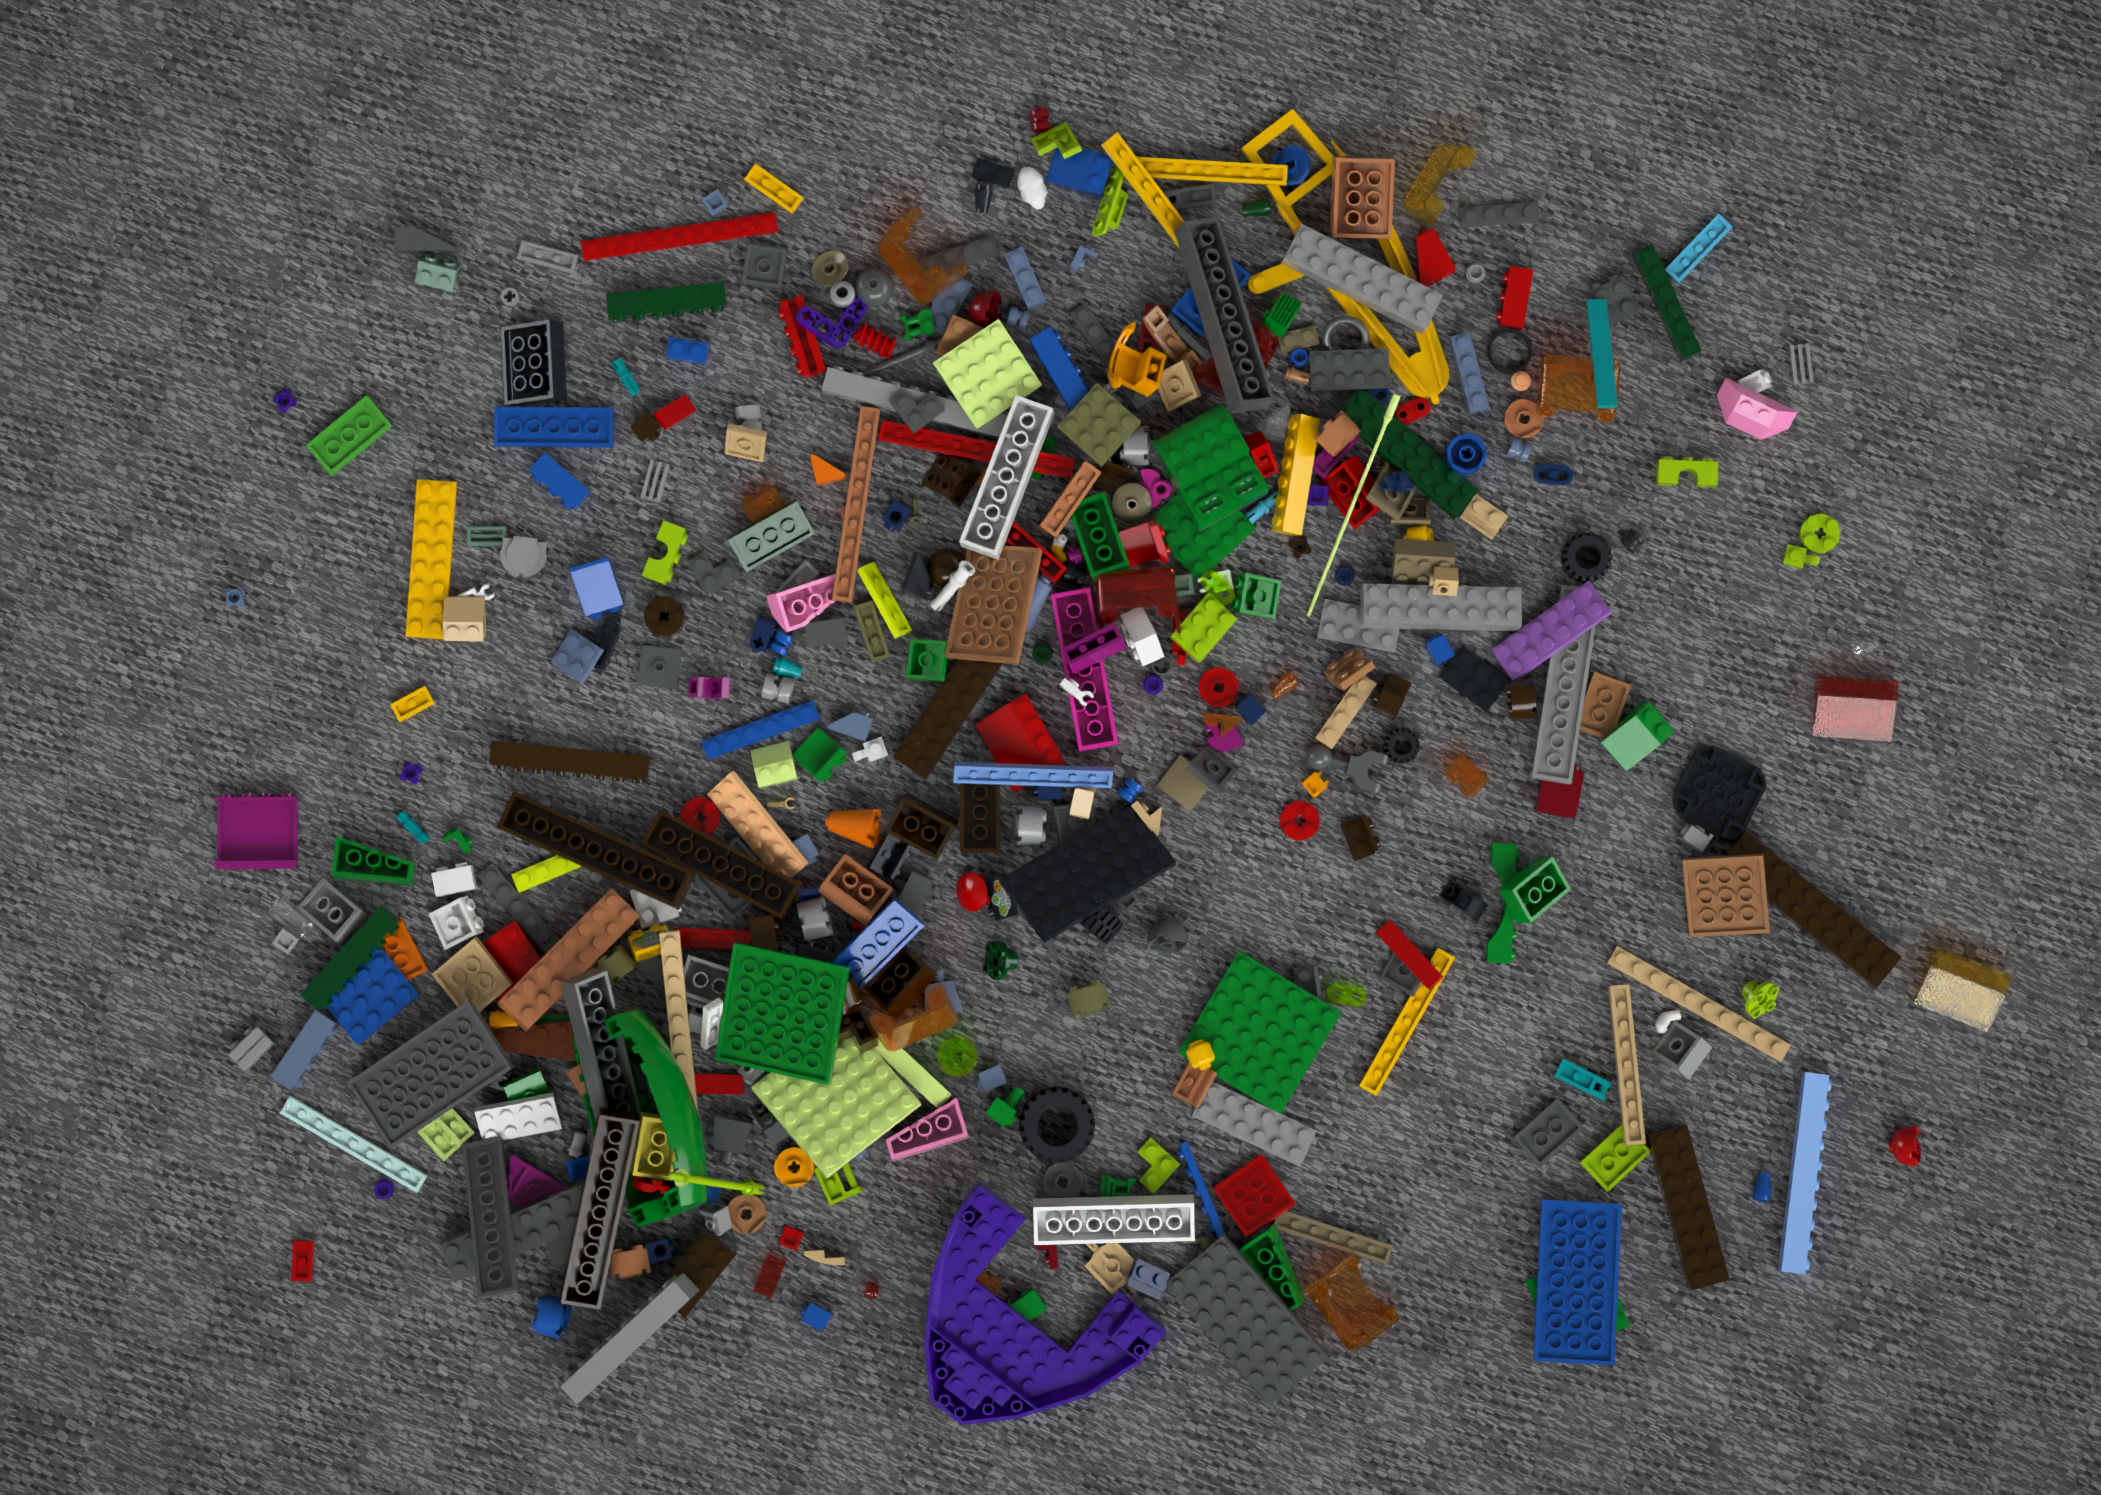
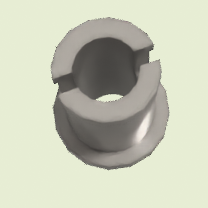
(577, 1145)

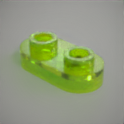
(1217, 587)
(1346, 995)

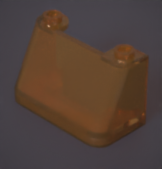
(1569, 385)
(916, 1028)
(1350, 1304)

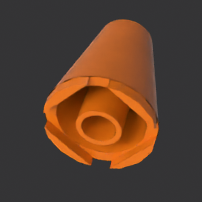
(856, 825)

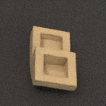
(819, 1256)

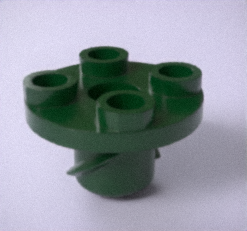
(999, 960)

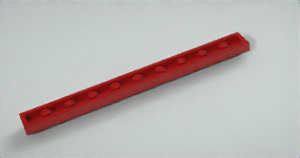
(679, 236)
(967, 448)

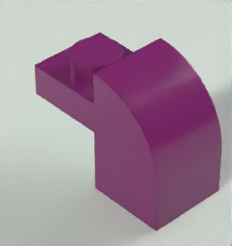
(709, 688)
(1227, 743)

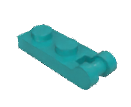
(1582, 1079)

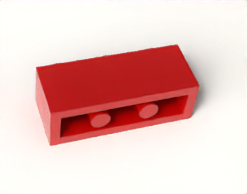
(1514, 298)

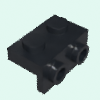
(889, 856)

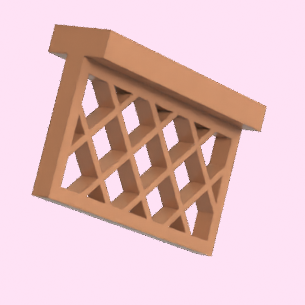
(1069, 499)

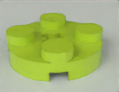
(1828, 526)

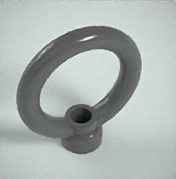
(1346, 320)

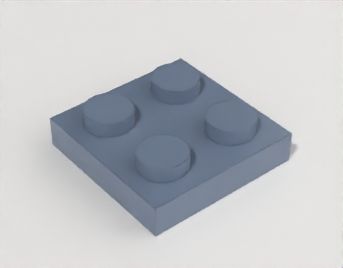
(577, 656)

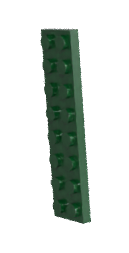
(1410, 454)

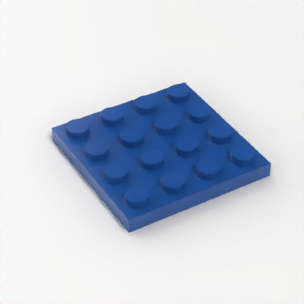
(372, 997)

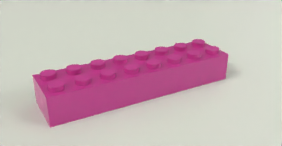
(1095, 722)

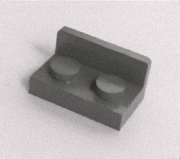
(1309, 979)

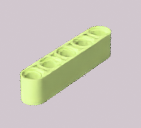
(915, 1075)

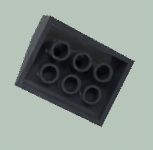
(534, 363)

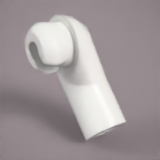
(1664, 1019)

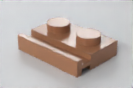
(1194, 1085)

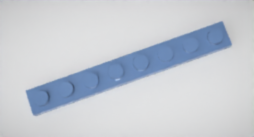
(1032, 775)

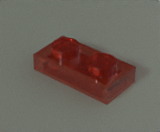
(769, 1275)

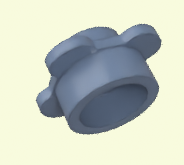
(230, 593)

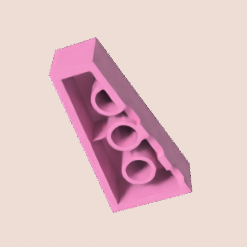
(929, 1132)

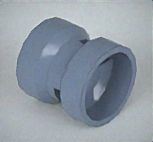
(1018, 318)
(1521, 450)

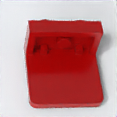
(1144, 543)

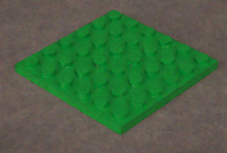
(782, 1013)
(1262, 1031)

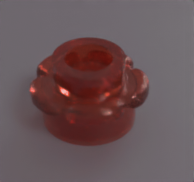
(871, 1290)

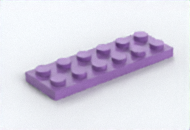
(1551, 631)

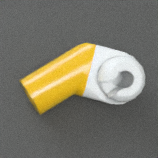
(1058, 546)

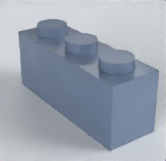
(1024, 278)

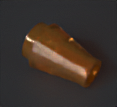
(1285, 685)

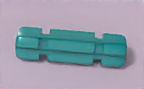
(413, 827)

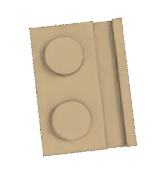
(1483, 517)

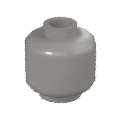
(839, 288)

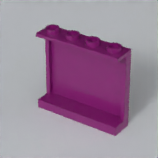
(257, 832)

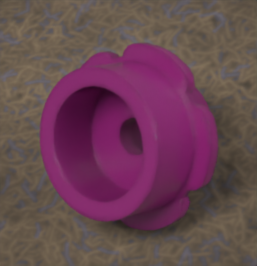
(1073, 555)

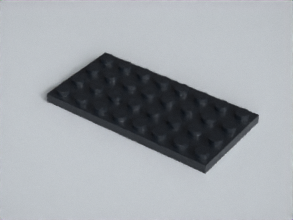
(1087, 872)

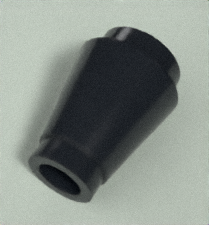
(983, 196)

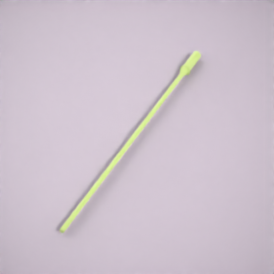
(1387, 418)

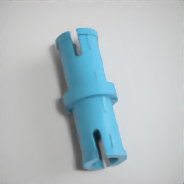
(1262, 507)

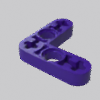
(832, 329)

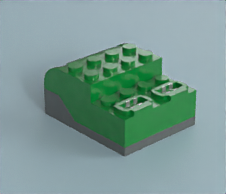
(1209, 466)

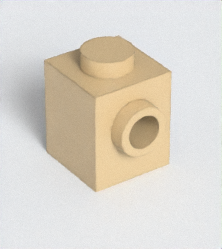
(1444, 581)

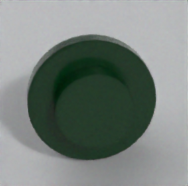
(1042, 653)

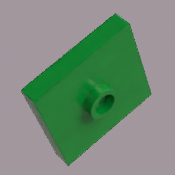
(526, 1086)

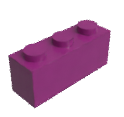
(1094, 648)

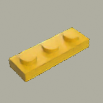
(773, 188)

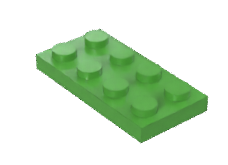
(349, 435)

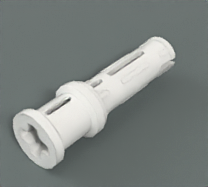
(956, 581)

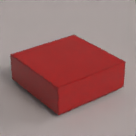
(791, 1237)

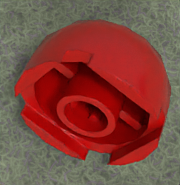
(1906, 1146)

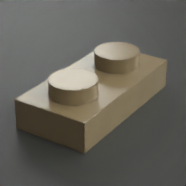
(1298, 339)

